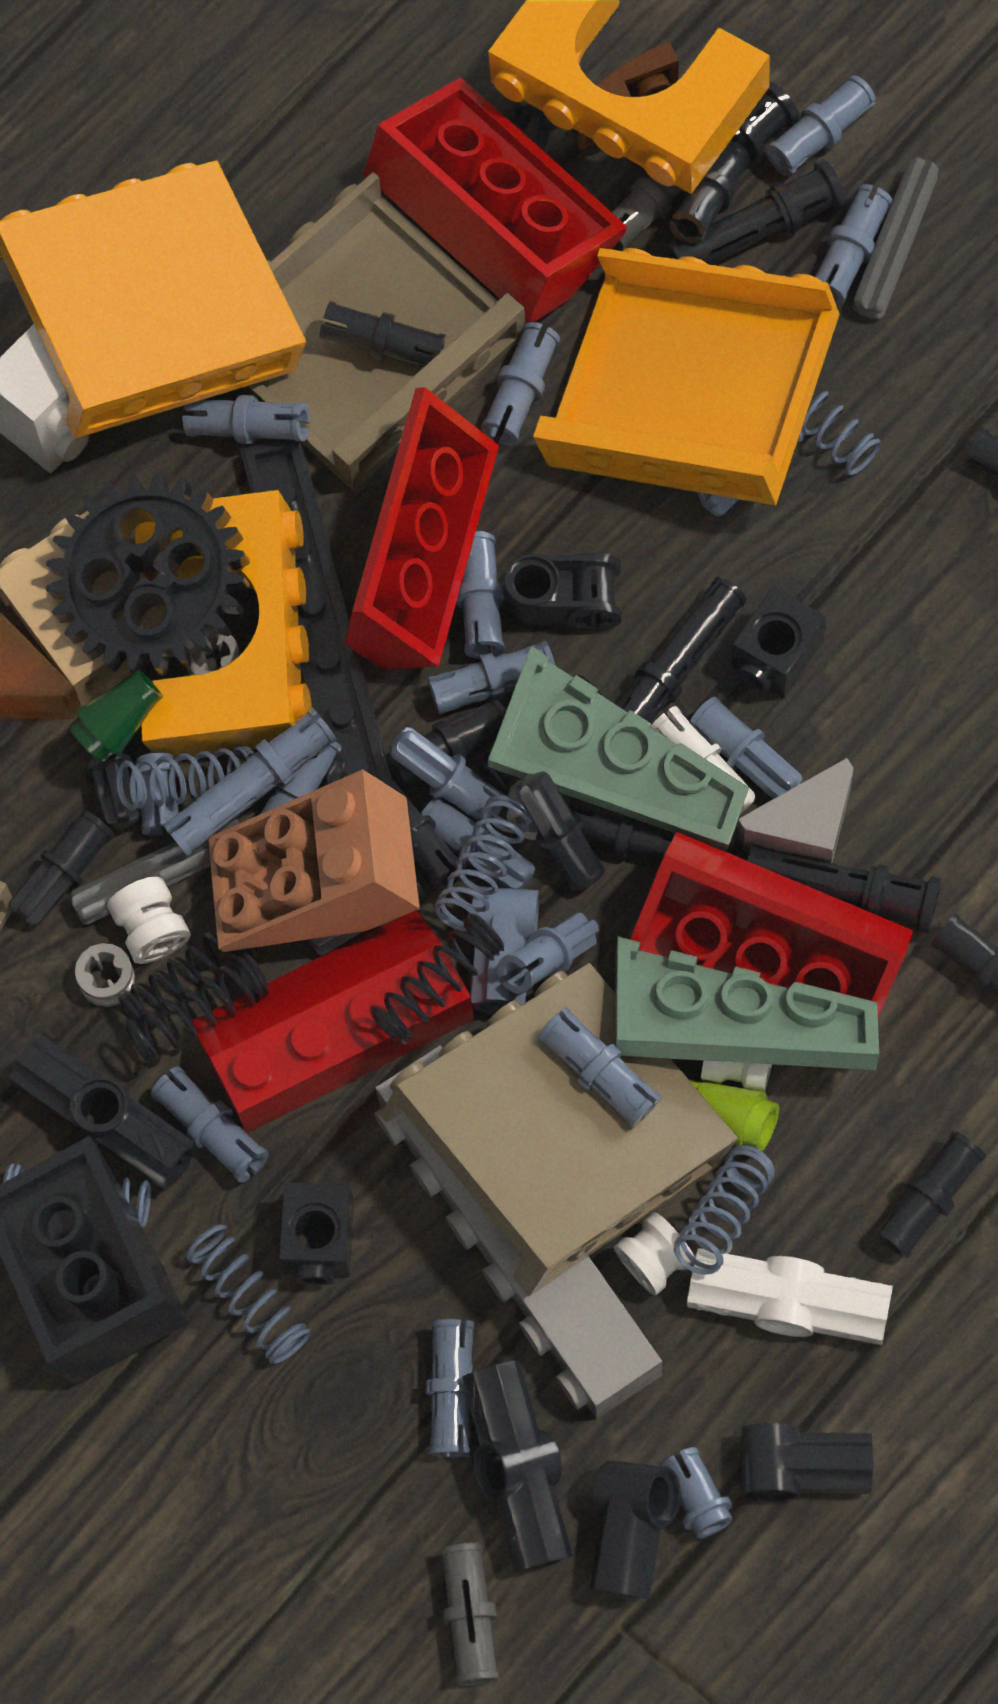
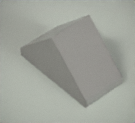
(802, 819)

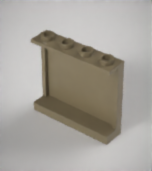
(379, 263)
(542, 1150)

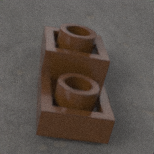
(638, 78)

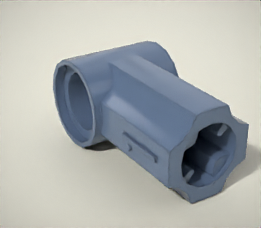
(514, 918)

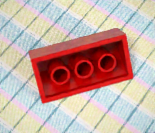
(492, 198)
(422, 538)
(767, 924)
(318, 1022)

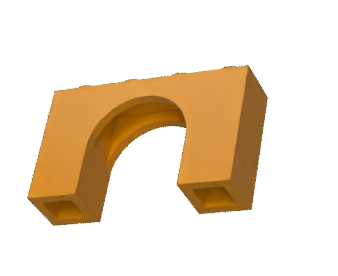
(667, 133)
(262, 687)

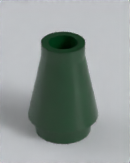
(114, 717)

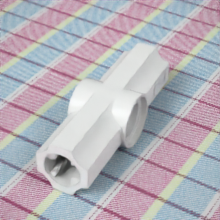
(791, 1297)

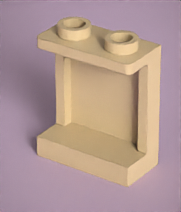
(24, 589)

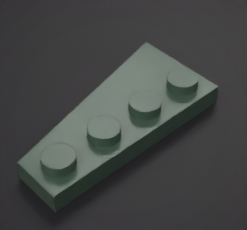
(612, 757)
(712, 1015)

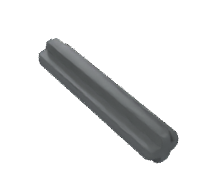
(895, 238)
(167, 862)

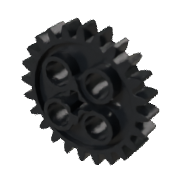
(191, 604)

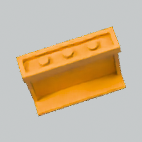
(150, 296)
(692, 376)

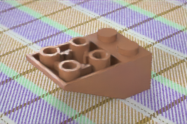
(315, 866)

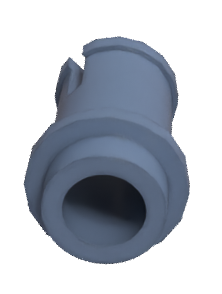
(153, 815)
(700, 1499)

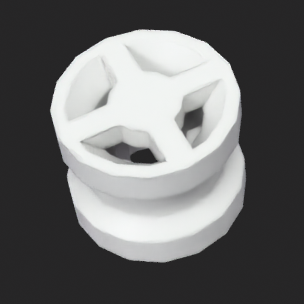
(651, 1253)

